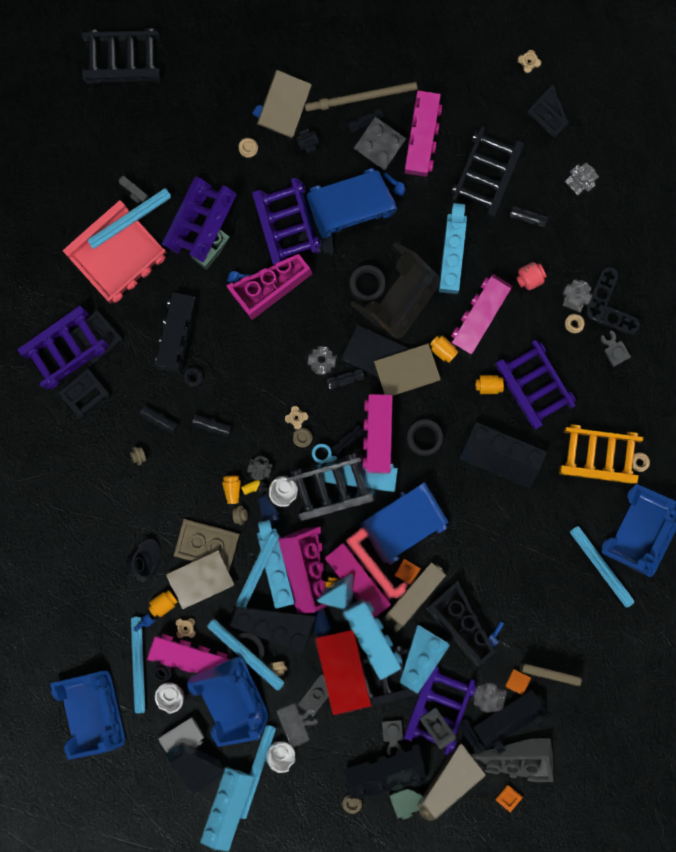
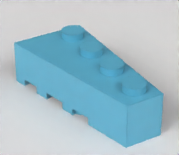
(371, 638)

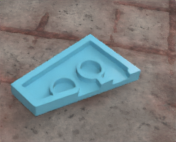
(422, 659)

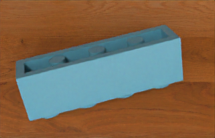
(227, 809)

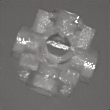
(582, 178)
(577, 295)
(321, 368)
(489, 697)

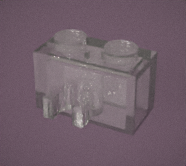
(293, 724)

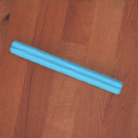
(129, 218)
(602, 567)
(257, 569)
(245, 654)
(138, 666)
(258, 765)

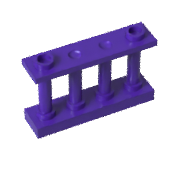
(187, 214)
(269, 218)
(46, 339)
(526, 401)
(427, 694)

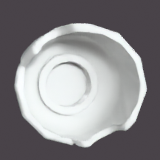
(282, 492)
(169, 697)
(280, 756)

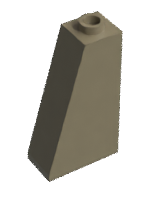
(413, 597)
(450, 783)

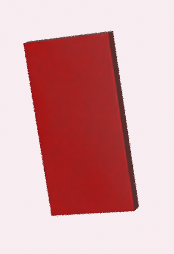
(343, 672)

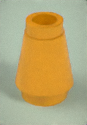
(231, 488)

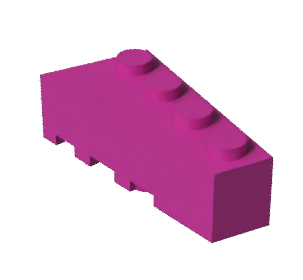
(422, 134)
(269, 285)
(482, 313)
(378, 434)
(303, 568)
(363, 585)
(183, 655)

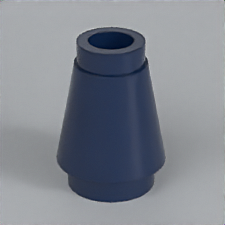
(268, 510)
(322, 624)

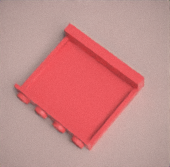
(118, 261)
(353, 542)

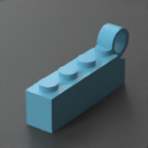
(453, 250)
(381, 482)
(276, 569)

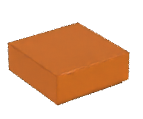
(407, 572)
(517, 681)
(508, 798)

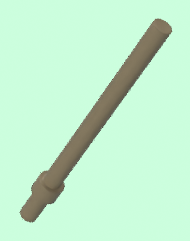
(324, 104)

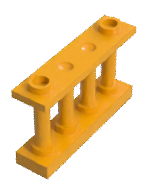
(589, 469)

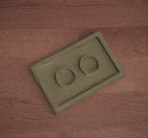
(284, 104)
(407, 370)
(200, 540)
(200, 579)
(550, 674)

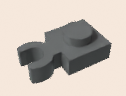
(136, 194)
(616, 351)
(392, 732)

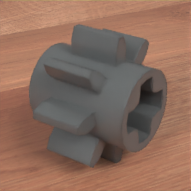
(259, 468)

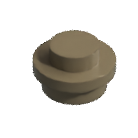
(302, 437)
(137, 455)
(240, 515)
(351, 805)

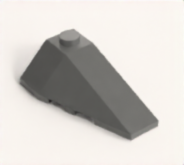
(525, 758)

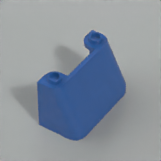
(350, 202)
(404, 523)
(644, 531)
(231, 701)
(90, 714)

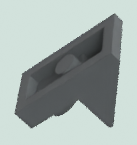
(438, 728)

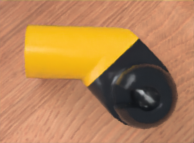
(257, 486)

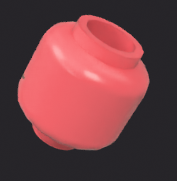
(531, 276)

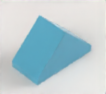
(339, 593)

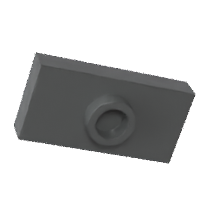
(315, 696)

